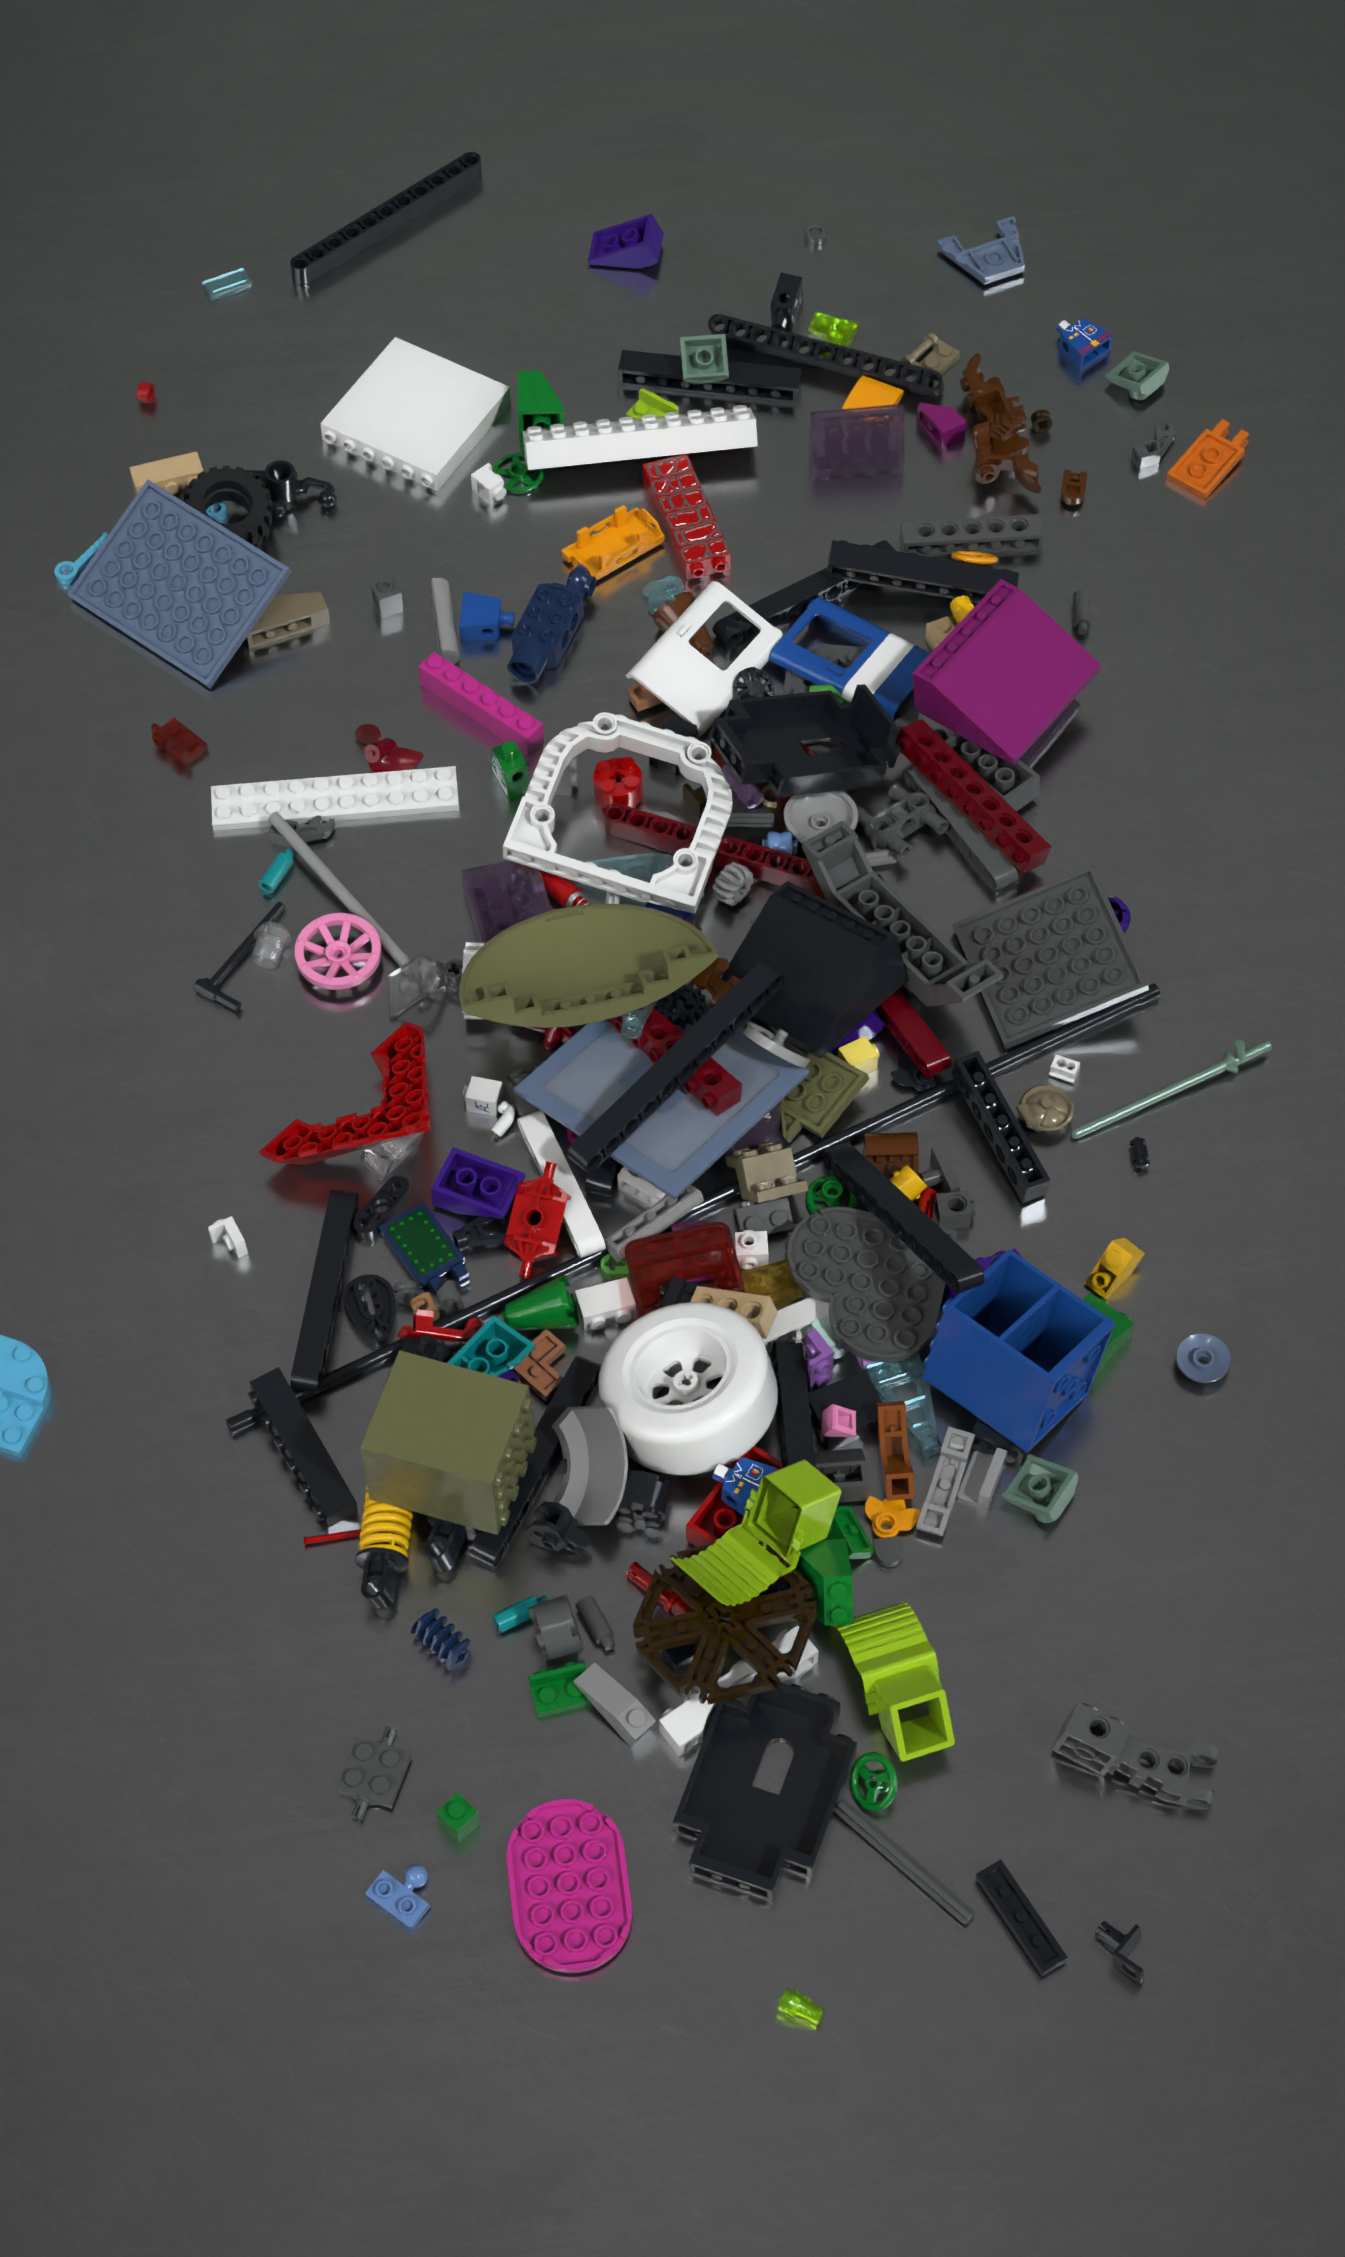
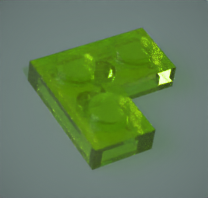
(834, 329)

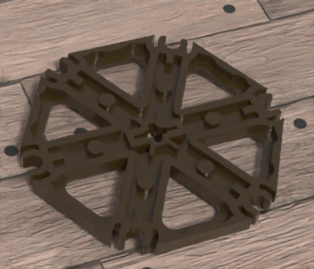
(713, 1642)

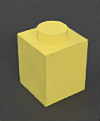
(860, 1054)

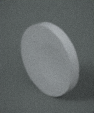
(776, 1044)

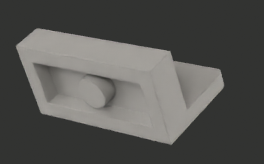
(982, 1478)

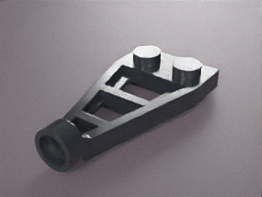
(478, 1236)

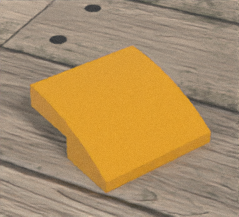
(872, 393)

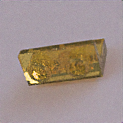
(772, 1281)

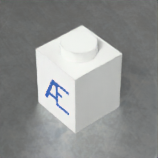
(483, 1096)

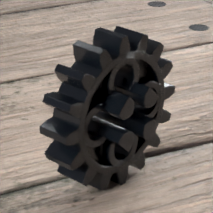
(687, 1009)

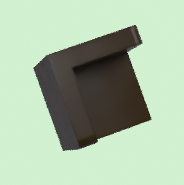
(695, 799)

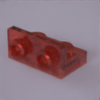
(178, 741)

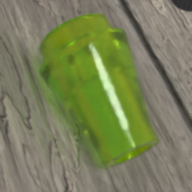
(799, 2007)

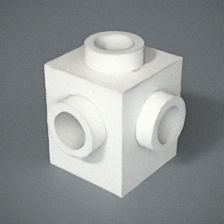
(751, 1249)

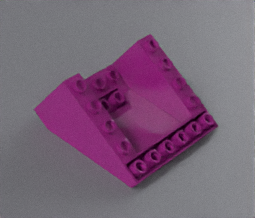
(1003, 674)

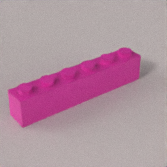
(481, 703)

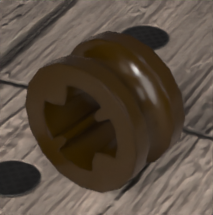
(1041, 415)

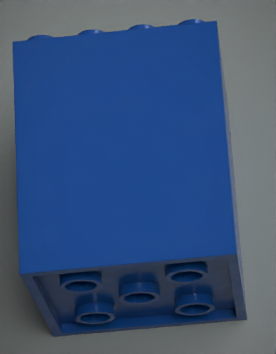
(1017, 1350)

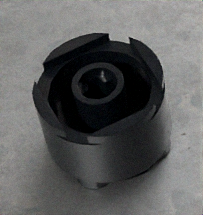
(644, 1499)

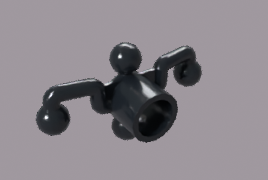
(283, 486)

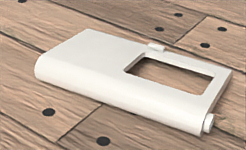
(686, 677)

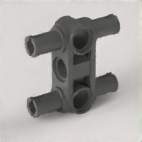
(900, 820)

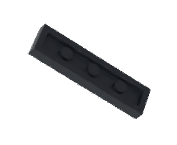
(1021, 1917)

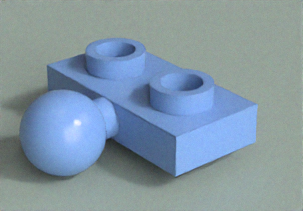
(398, 1898)

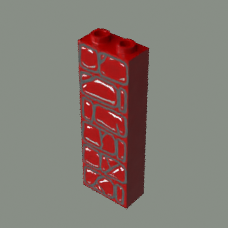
(686, 517)

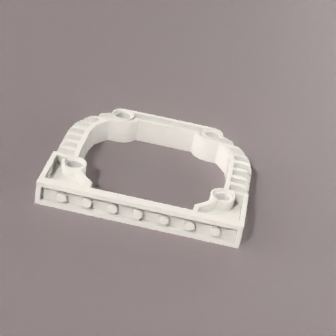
(676, 887)

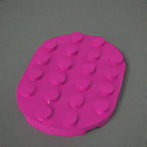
(569, 1886)

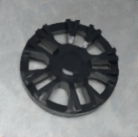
(753, 686)

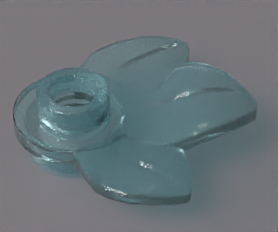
(659, 592)

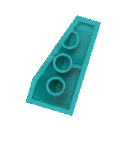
(493, 1349)

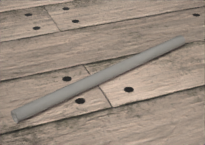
(336, 886)

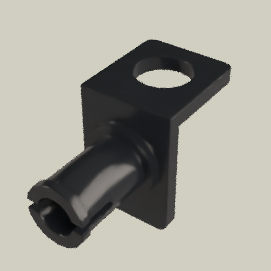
(1123, 1946)

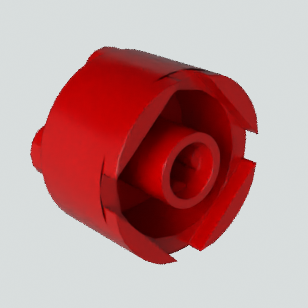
(618, 782)

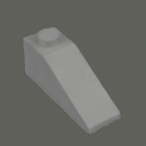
(615, 1704)

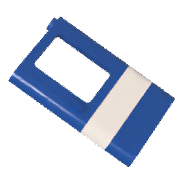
(883, 665)

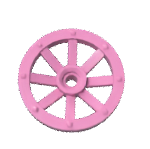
(338, 949)

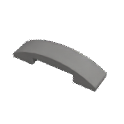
(946, 1481)

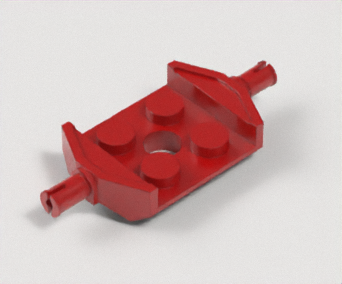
(539, 1240)

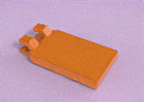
(1208, 460)

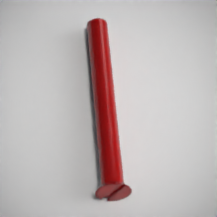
(333, 1536)

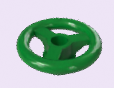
(830, 1186)
(876, 1781)

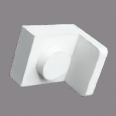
(228, 1231)

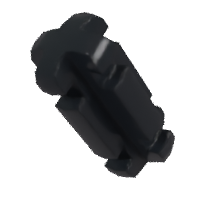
(1139, 1153)

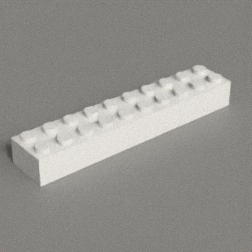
(639, 437)

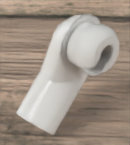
(505, 1121)

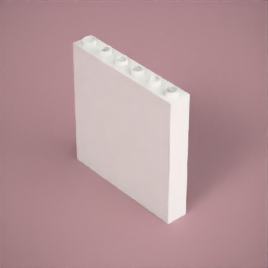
(416, 413)

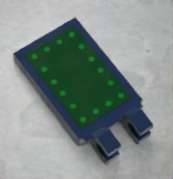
(424, 1248)

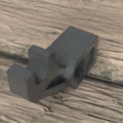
(1151, 451)
(308, 833)

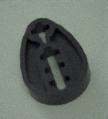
(383, 1304)

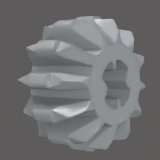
(733, 884)

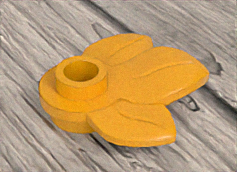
(892, 1514)

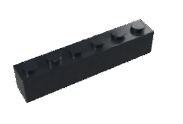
(303, 1448)

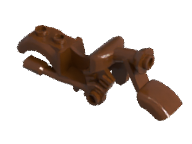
(998, 440)

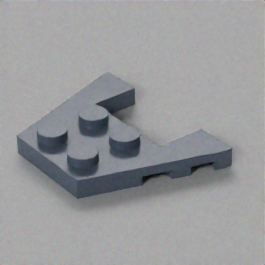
(990, 260)

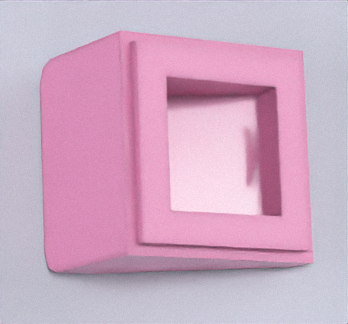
(838, 1422)

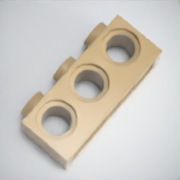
(755, 1308)

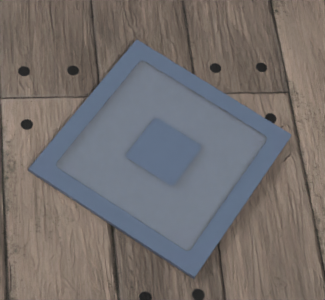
(681, 1134)

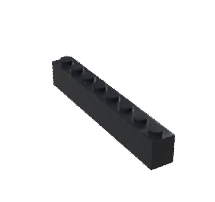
(744, 380)
(913, 571)

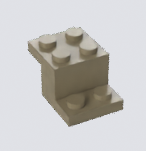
(766, 1172)

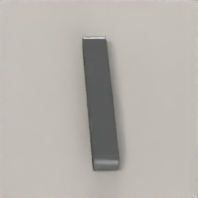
(975, 846)

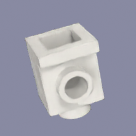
(488, 484)

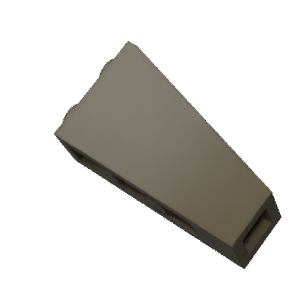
(289, 616)

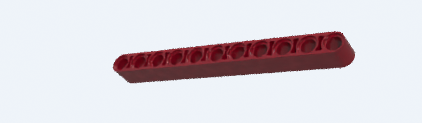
(674, 835)

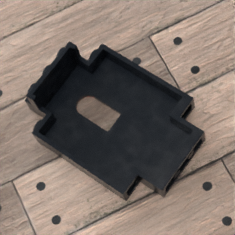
(765, 735)
(751, 1833)

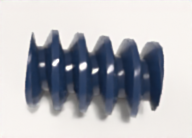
(440, 1639)

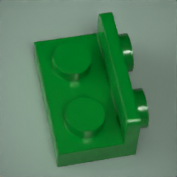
(847, 1526)
(555, 1691)

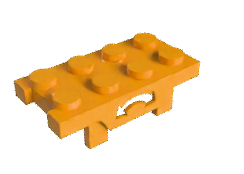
(617, 544)

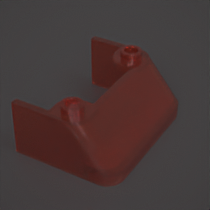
(685, 1255)

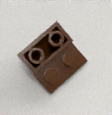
(892, 1151)

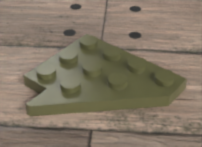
(820, 1096)

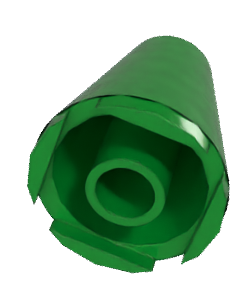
(543, 1308)

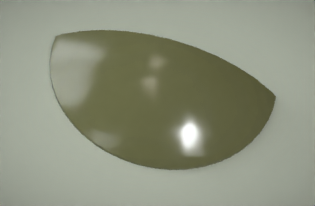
(582, 965)

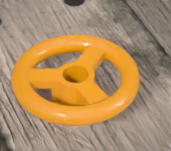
(974, 558)

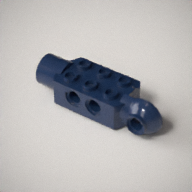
(549, 625)

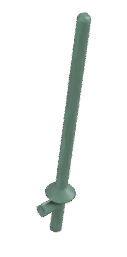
(1228, 1063)

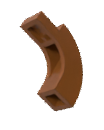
(894, 1452)

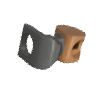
(446, 1293)

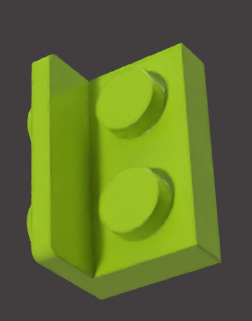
(651, 404)

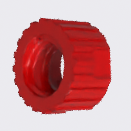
(145, 392)

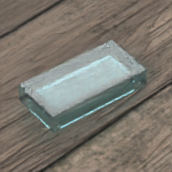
(227, 284)

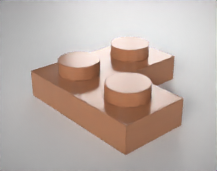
(535, 1367)

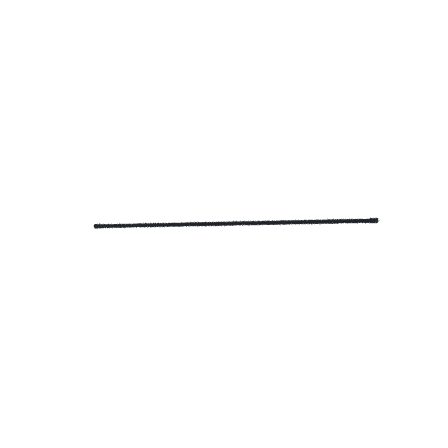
(250, 1417)

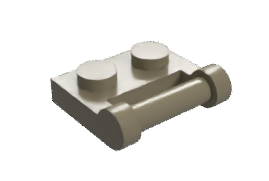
(939, 359)

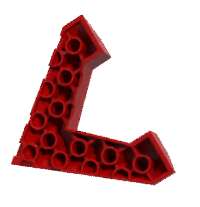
(400, 1112)

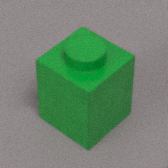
(457, 1818)

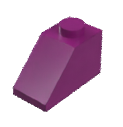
(941, 424)

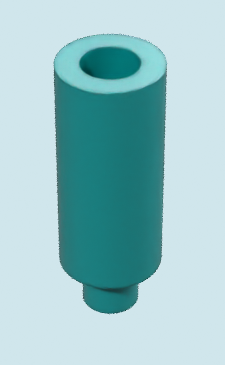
(276, 871)
(515, 1614)

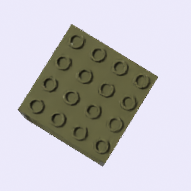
(449, 1442)

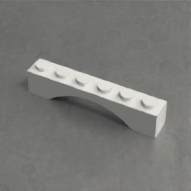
(687, 1724)

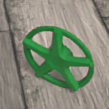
(517, 472)

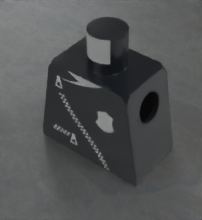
(784, 309)

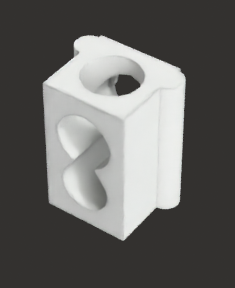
(1064, 1069)

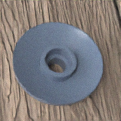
(1205, 1348)

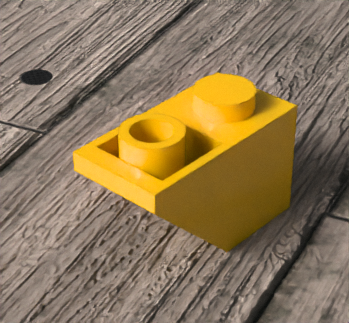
(1114, 1267)

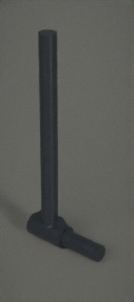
(211, 987)

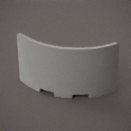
(595, 1463)

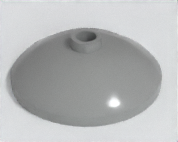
(808, 812)

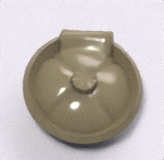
(1045, 1108)

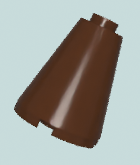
(669, 613)

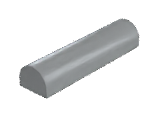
(444, 620)
(653, 1220)

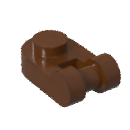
(1073, 487)

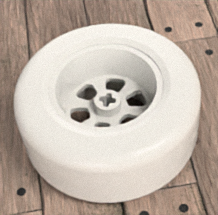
(710, 1423)

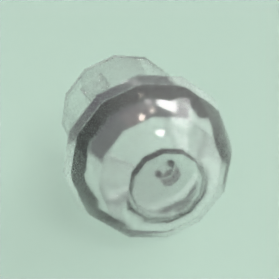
(270, 945)

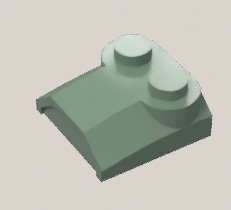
(704, 358)
(1139, 374)
(1042, 1488)

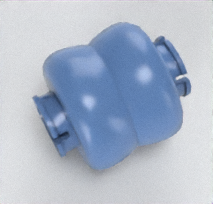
(780, 842)

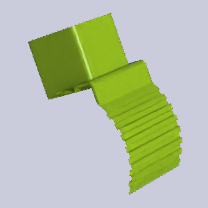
(737, 1564)
(898, 1673)

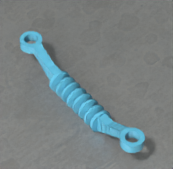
(80, 564)

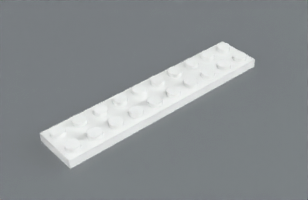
(335, 797)

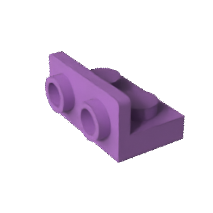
(818, 1360)

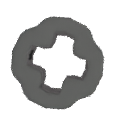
(453, 971)

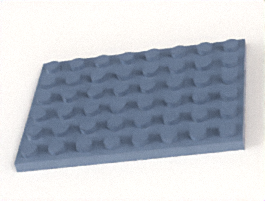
(179, 583)

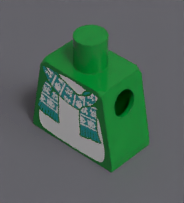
(507, 762)

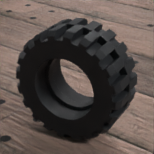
(237, 487)

